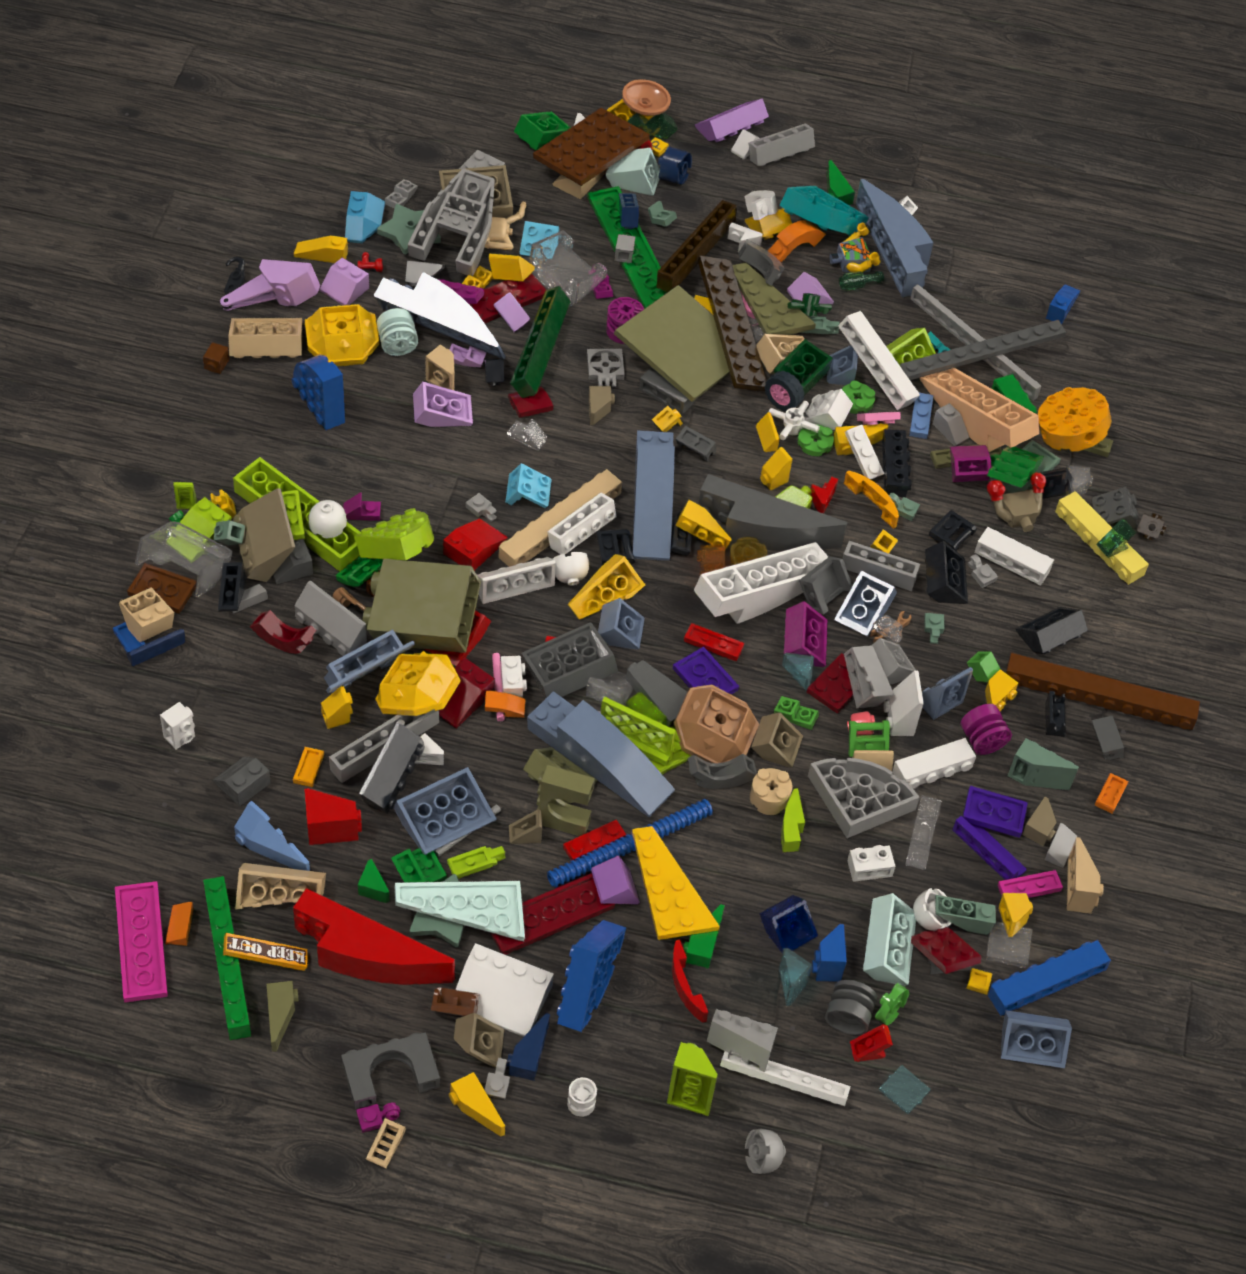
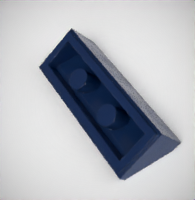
(156, 647)

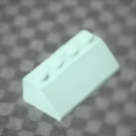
(889, 940)

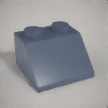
(621, 625)

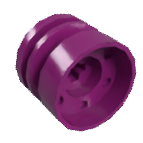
(620, 312)
(986, 729)

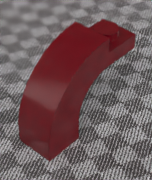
(281, 635)

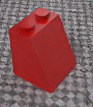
(331, 818)

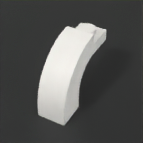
(761, 203)

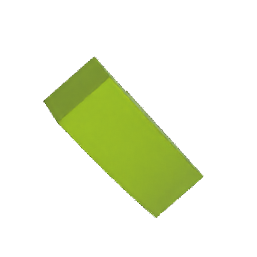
(792, 823)

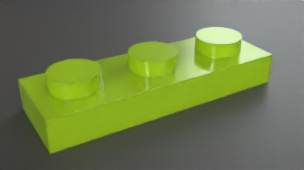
(294, 514)

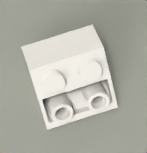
(829, 409)

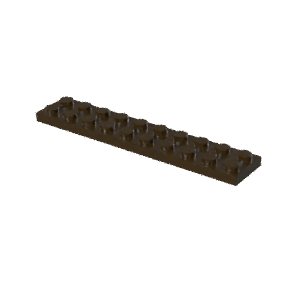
(732, 323)

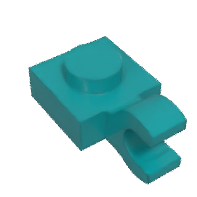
(937, 344)

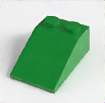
(540, 128)

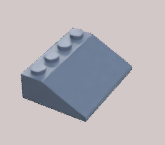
(444, 811)

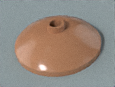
(646, 97)

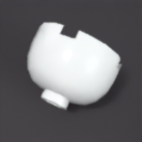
(327, 519)
(571, 568)
(925, 910)

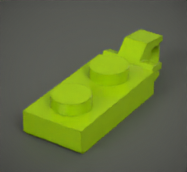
(475, 861)

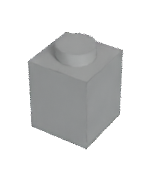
(624, 248)

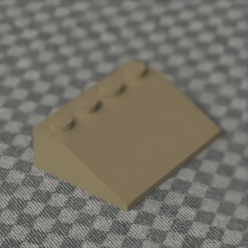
(502, 196)
(266, 536)

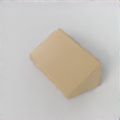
(882, 758)

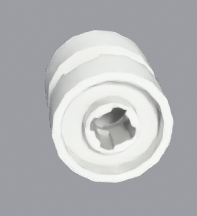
(582, 1096)

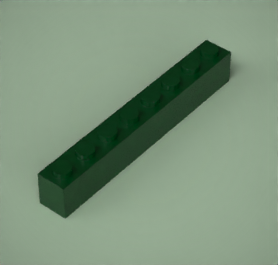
(540, 342)

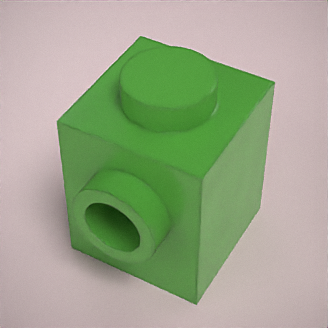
(983, 666)

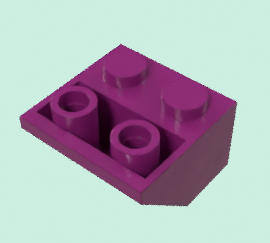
(970, 463)

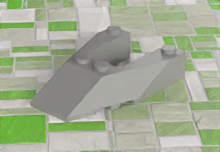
(461, 208)

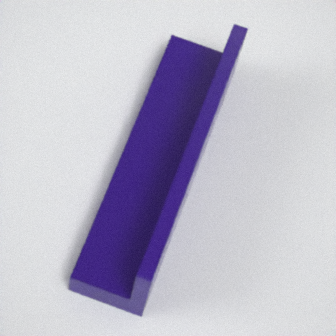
(989, 849)

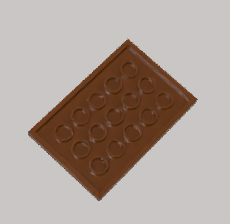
(591, 146)

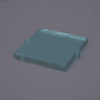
(904, 1089)

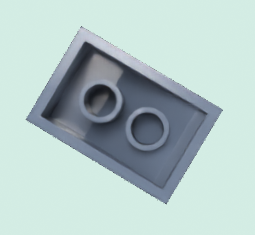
(865, 603)
(946, 694)

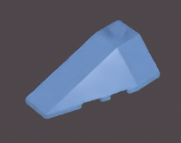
(259, 836)

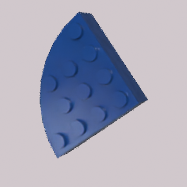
(322, 388)
(589, 974)

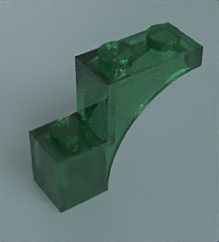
(660, 125)

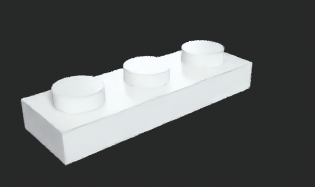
(864, 452)

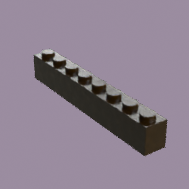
(696, 245)

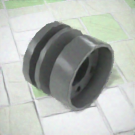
(851, 1007)

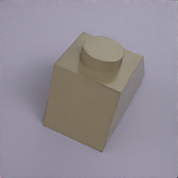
(599, 402)
(1041, 824)

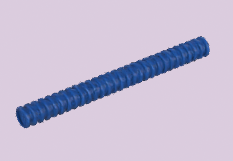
(626, 844)

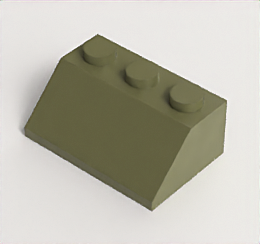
(549, 756)

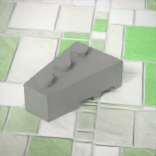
(867, 677)
(743, 1036)

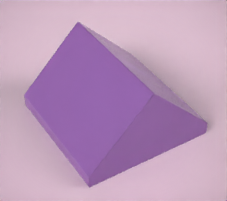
(614, 882)

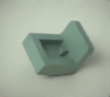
(661, 216)

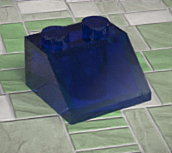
(789, 923)

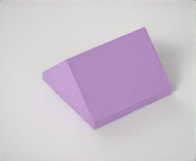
(808, 284)

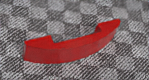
(694, 1004)

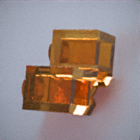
(711, 558)

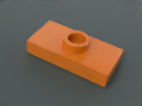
(1111, 793)

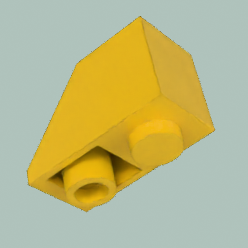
(1000, 689)
(337, 708)

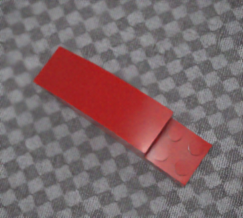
(367, 948)

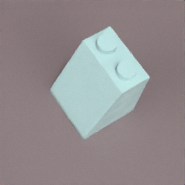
(635, 172)

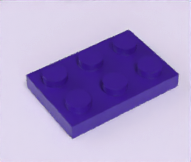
(702, 670)
(995, 811)

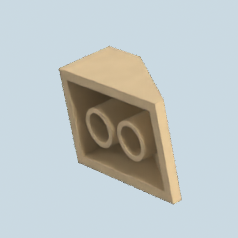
(775, 348)
(1082, 880)

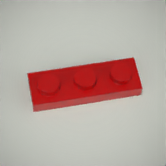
(714, 642)
(594, 840)

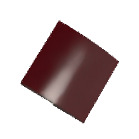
(532, 404)

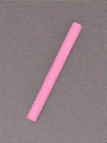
(498, 681)

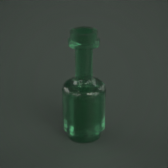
(858, 280)

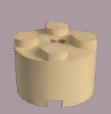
(771, 791)

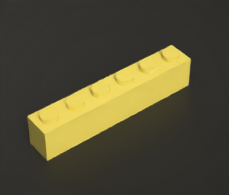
(1092, 529)

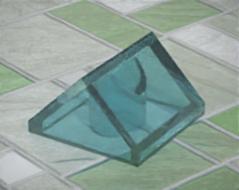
(794, 974)

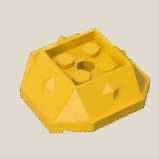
(342, 334)
(417, 684)

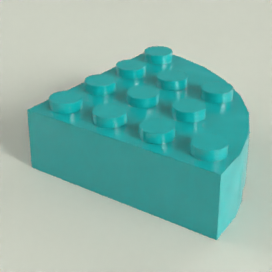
(822, 209)

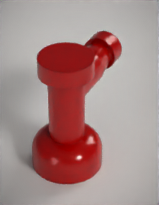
(365, 264)

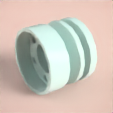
(397, 332)

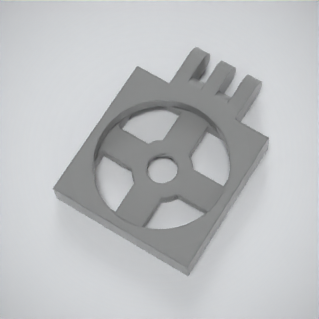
(605, 376)

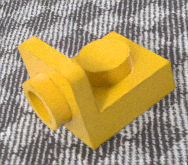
(667, 419)

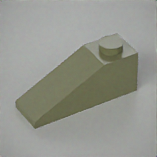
(281, 1009)

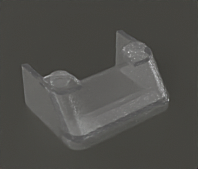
(188, 549)

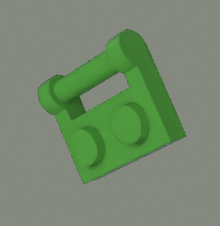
(868, 742)

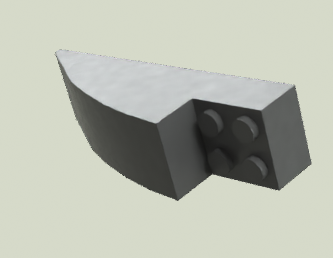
(767, 518)

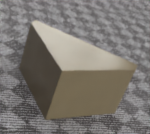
(527, 829)

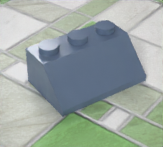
(1035, 1039)

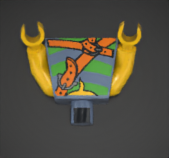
(854, 254)

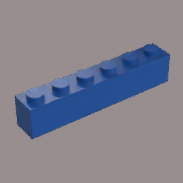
(1048, 977)

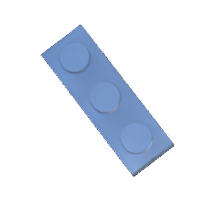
(921, 416)

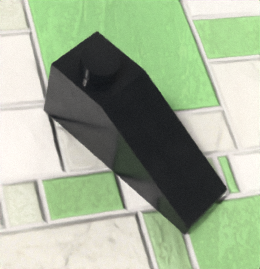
(231, 586)

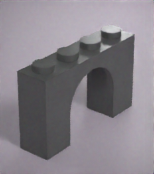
(412, 1051)

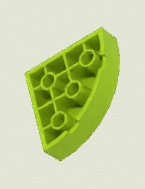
(397, 538)

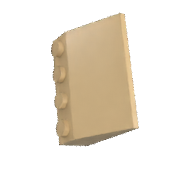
(265, 337)

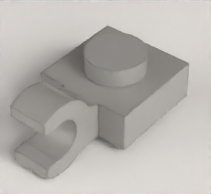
(481, 506)
(982, 573)
(497, 1083)

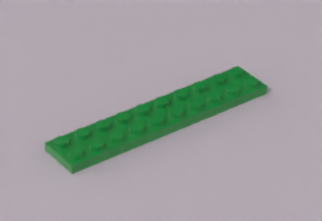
(644, 265)

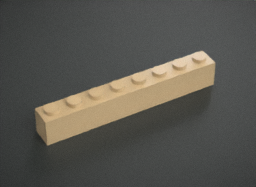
(534, 538)

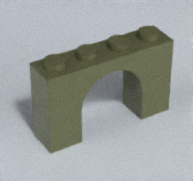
(566, 785)

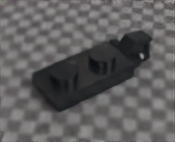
(680, 539)

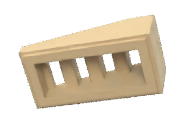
(387, 1124)

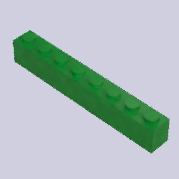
(228, 966)

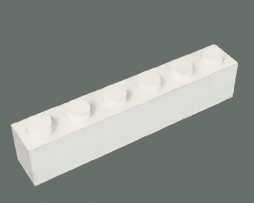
(878, 360)

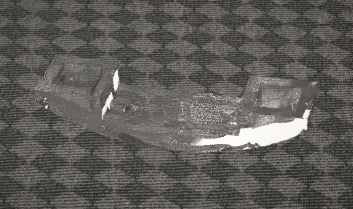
(923, 832)

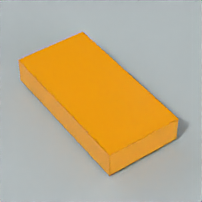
(308, 767)

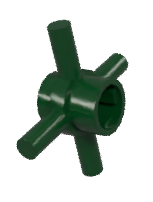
(810, 305)

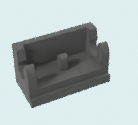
(696, 442)
(1108, 737)

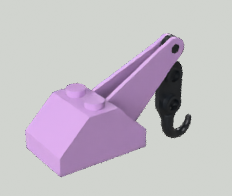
(280, 280)

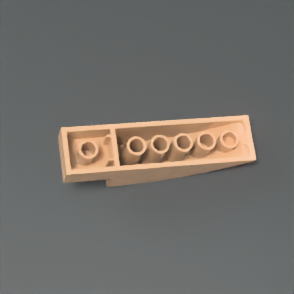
(986, 413)

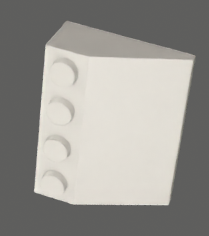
(508, 988)

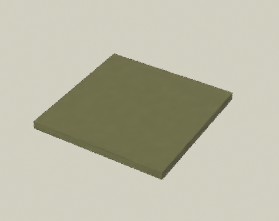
(678, 342)

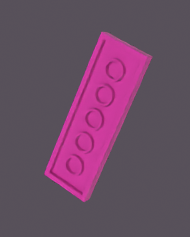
(141, 942)

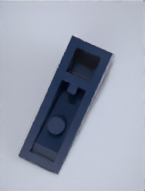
(628, 210)
(528, 1051)

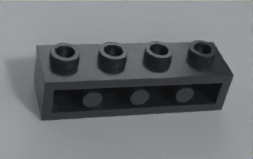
(896, 462)

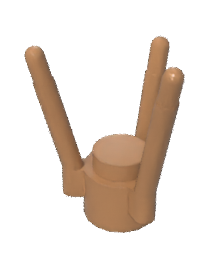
(345, 599)

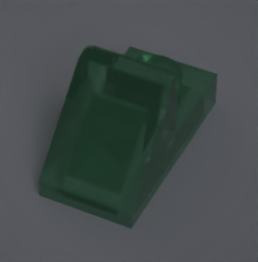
(1116, 538)

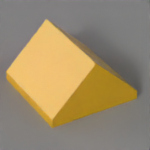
(510, 267)

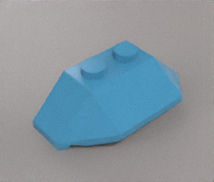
(363, 216)

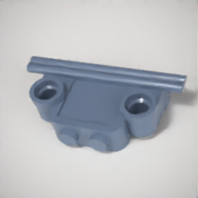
(364, 660)

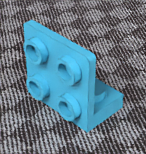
(533, 233)
(528, 484)

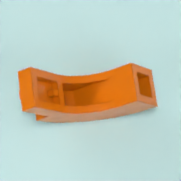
(793, 236)

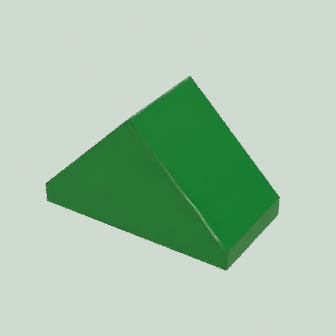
(372, 885)

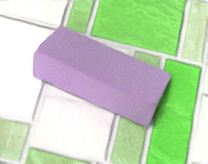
(512, 312)

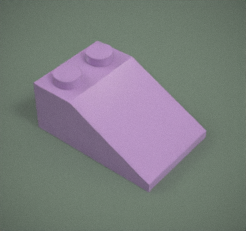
(441, 406)

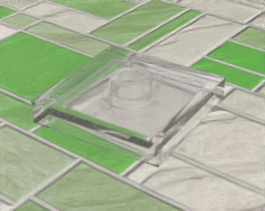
(1007, 949)

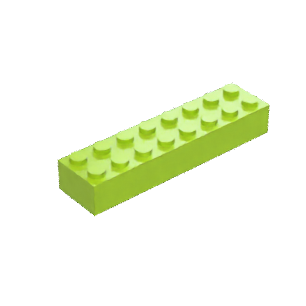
(262, 478)

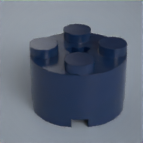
(675, 165)

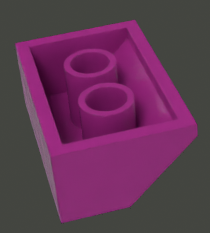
(806, 633)

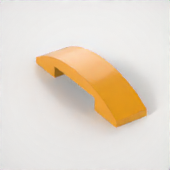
(859, 483)

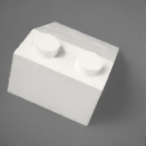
(905, 706)

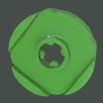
(860, 390)
(823, 444)
(891, 1004)

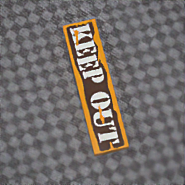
(265, 951)

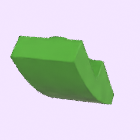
(795, 713)

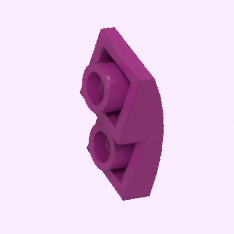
(603, 289)

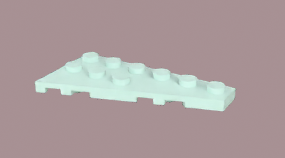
(481, 905)

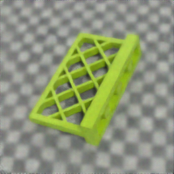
(655, 748)

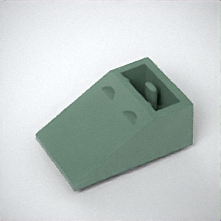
(1041, 767)

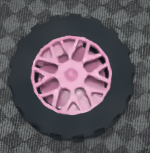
(784, 390)

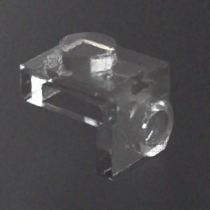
(889, 628)

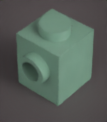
(229, 532)

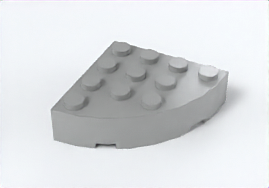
(861, 793)

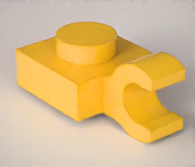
(225, 503)

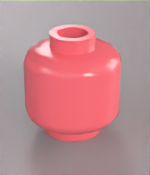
(862, 717)

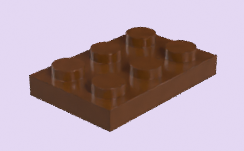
(169, 586)

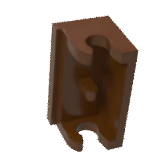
(455, 1001)

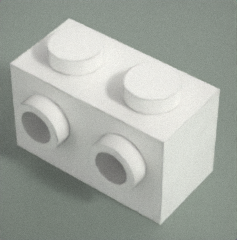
(511, 675)
(178, 725)
(871, 863)

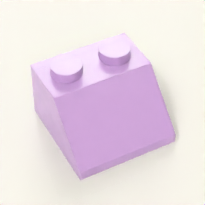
(345, 282)

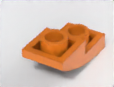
(503, 702)

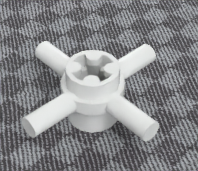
(794, 420)

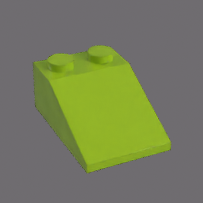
(203, 517)

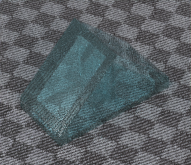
(799, 667)

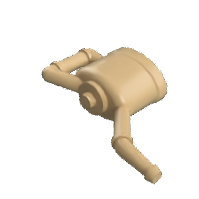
(500, 230)

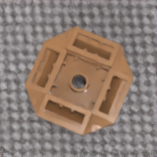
(703, 735)

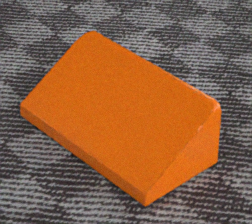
(180, 924)

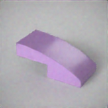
(471, 357)

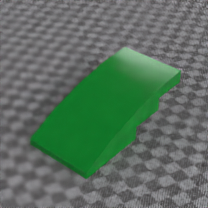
(1015, 466)

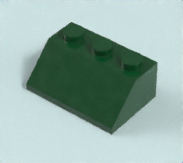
(806, 364)

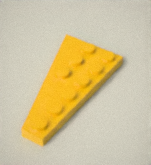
(671, 897)

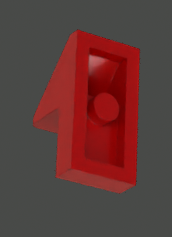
(823, 496)
(871, 1044)

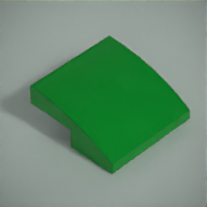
(359, 571)
(417, 867)

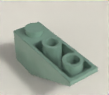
(966, 914)

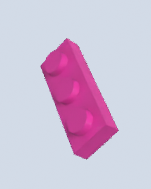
(1033, 884)

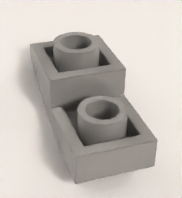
(402, 193)

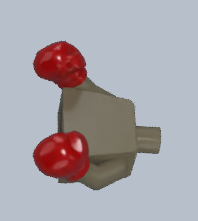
(1018, 507)

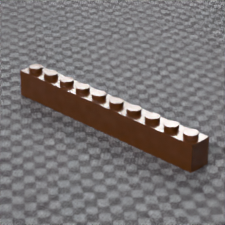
(1103, 691)

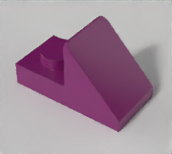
(362, 510)

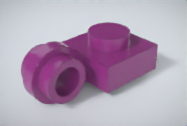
(371, 1117)

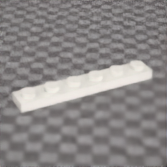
(790, 1078)

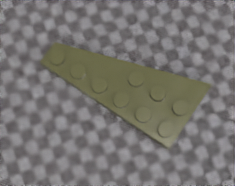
(769, 304)

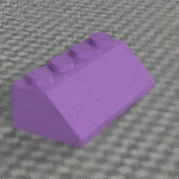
(733, 120)

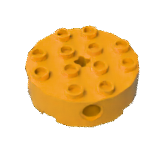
(1074, 419)

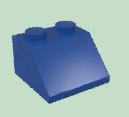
(831, 956)

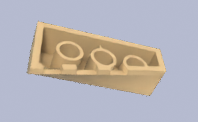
(274, 885)

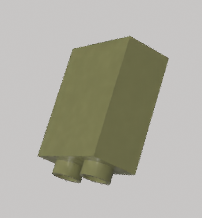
(424, 604)

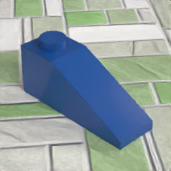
(1062, 303)

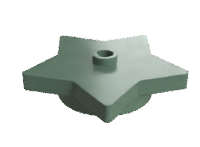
(402, 227)
(438, 927)

